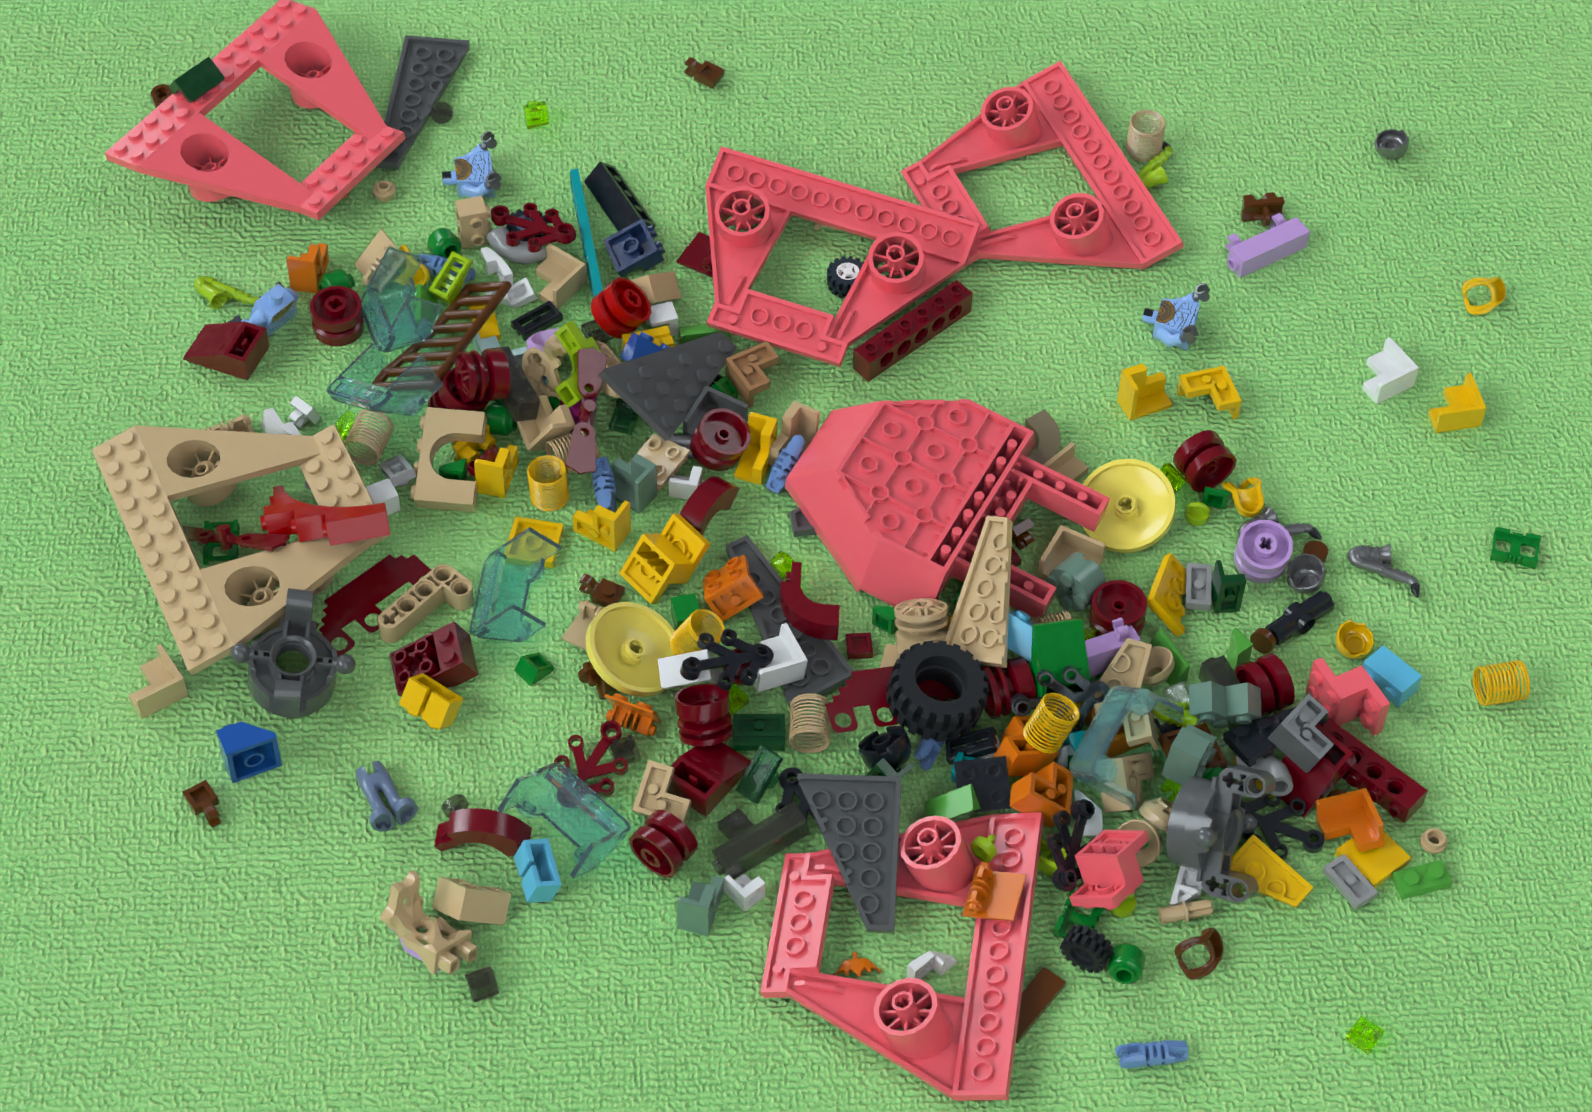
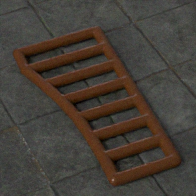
(440, 327)

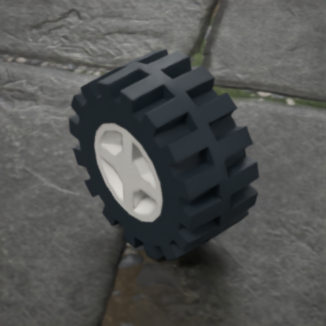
(842, 275)

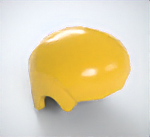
(1354, 640)

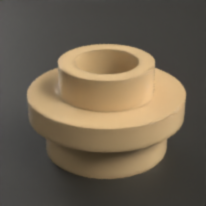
(384, 190)
(1433, 835)

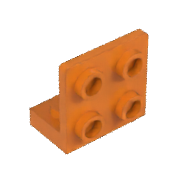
(731, 588)

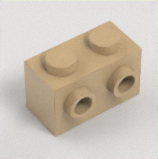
(473, 221)

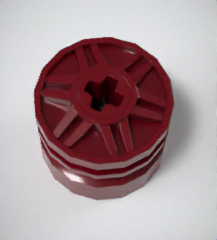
(482, 375)
(448, 398)
(1005, 684)
(703, 715)

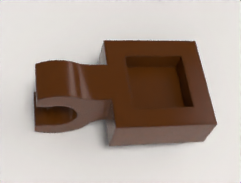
(705, 73)
(602, 593)
(203, 799)

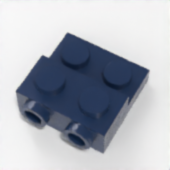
(634, 248)

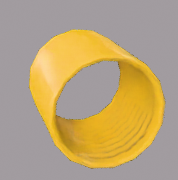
(535, 485)
(687, 626)
(1512, 672)
(1056, 722)

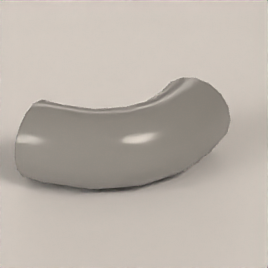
(517, 254)
(1278, 769)

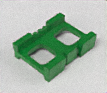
(1516, 541)
(208, 548)
(1070, 916)

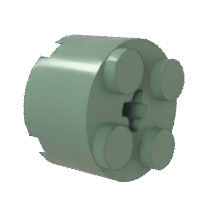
(1076, 581)

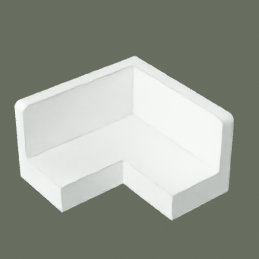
(1393, 371)
(788, 661)
(670, 670)

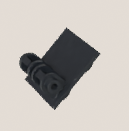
(988, 779)

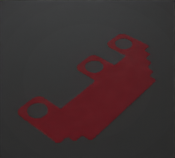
(364, 592)
(869, 688)

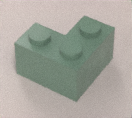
(1224, 704)
(1189, 754)

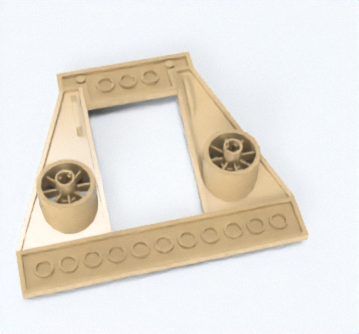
(209, 605)

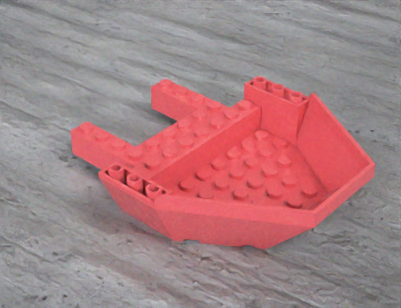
(909, 488)

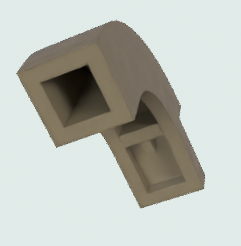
(1046, 436)

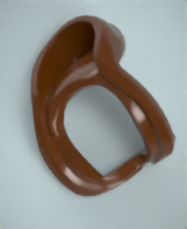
(1212, 941)

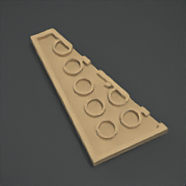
(983, 604)

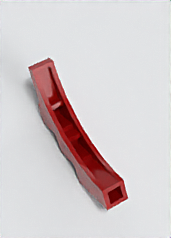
(316, 522)

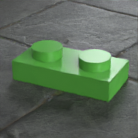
(1421, 879)

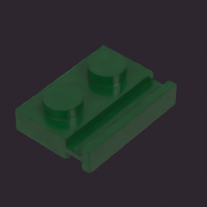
(757, 730)

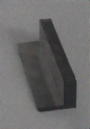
(616, 196)

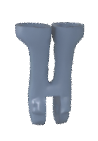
(381, 818)

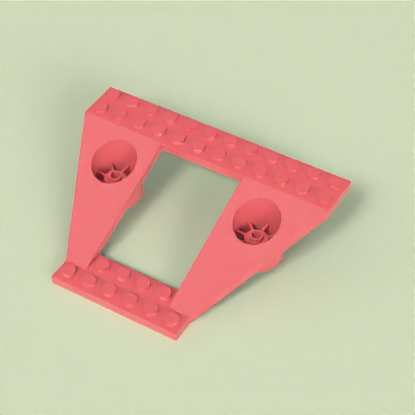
(1042, 113)
(192, 150)
(902, 233)
(964, 1042)

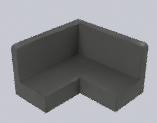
(709, 400)
(1299, 736)

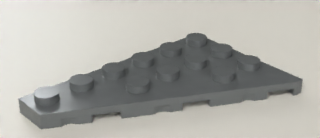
(669, 381)
(862, 832)

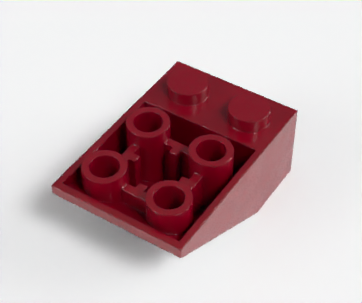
(229, 348)
(441, 655)
(707, 775)
(1322, 777)

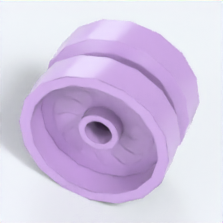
(1263, 551)

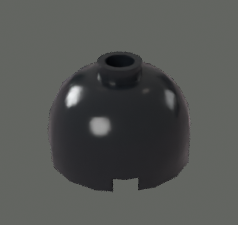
(891, 745)

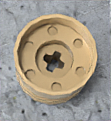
(919, 622)

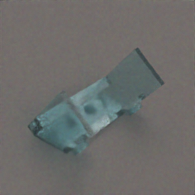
(390, 303)
(401, 398)
(505, 586)
(1089, 759)
(572, 810)

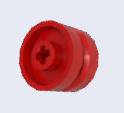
(620, 308)

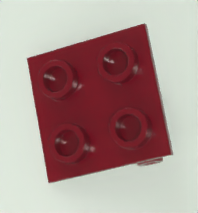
(698, 255)

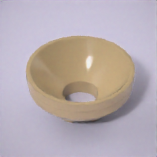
(1160, 661)
(1157, 812)
(1150, 854)

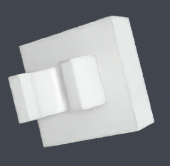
(302, 413)

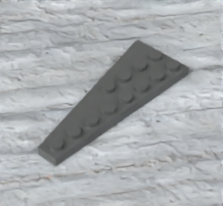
(419, 83)
(825, 664)

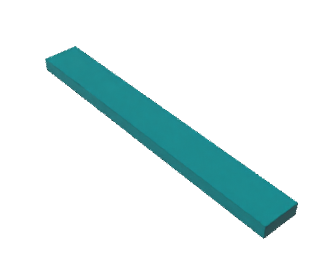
(585, 232)

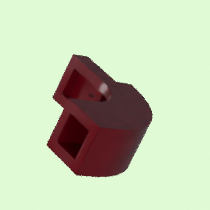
(707, 500)
(804, 614)
(482, 827)

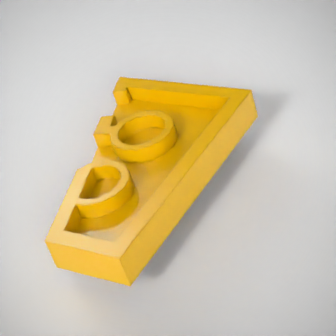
(1167, 593)
(1273, 874)

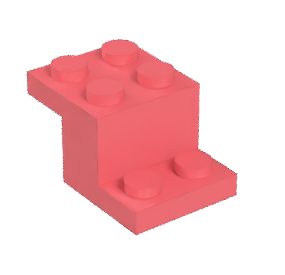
(1348, 696)
(1109, 869)

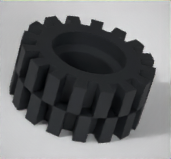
(1086, 948)

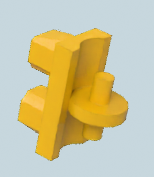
(470, 450)

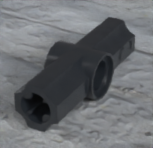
(1300, 617)

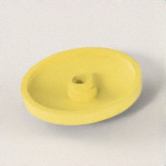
(1138, 507)
(626, 647)

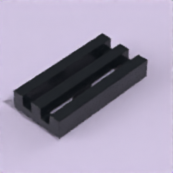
(539, 322)
(972, 748)

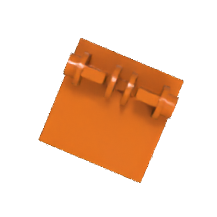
(624, 711)
(994, 894)

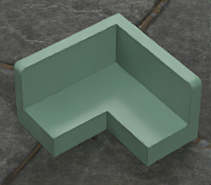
(635, 482)
(700, 907)

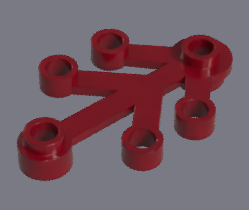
(561, 232)
(589, 768)

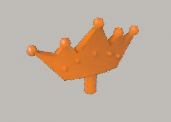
(856, 965)

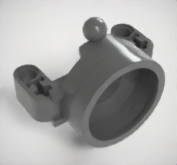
(285, 692)
(1209, 824)

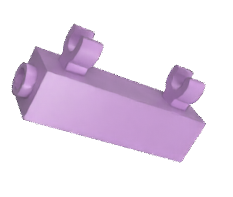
(1267, 247)
(1104, 648)

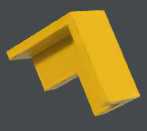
(1213, 382)
(1142, 394)
(1464, 408)
(756, 456)
(496, 476)
(604, 525)

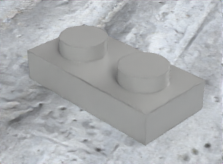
(398, 470)
(1198, 586)
(1350, 882)

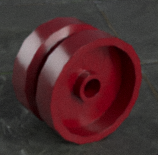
(337, 316)
(720, 439)
(1204, 460)
(1117, 600)
(1272, 678)
(663, 843)

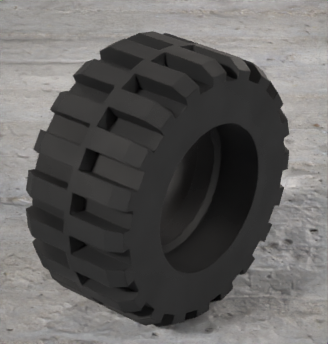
(941, 664)

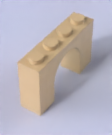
(439, 428)

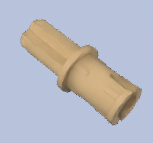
(1185, 911)

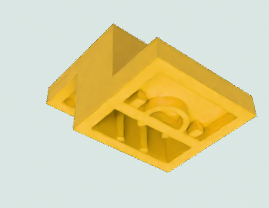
(664, 558)

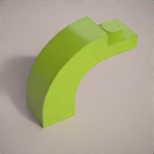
(572, 340)

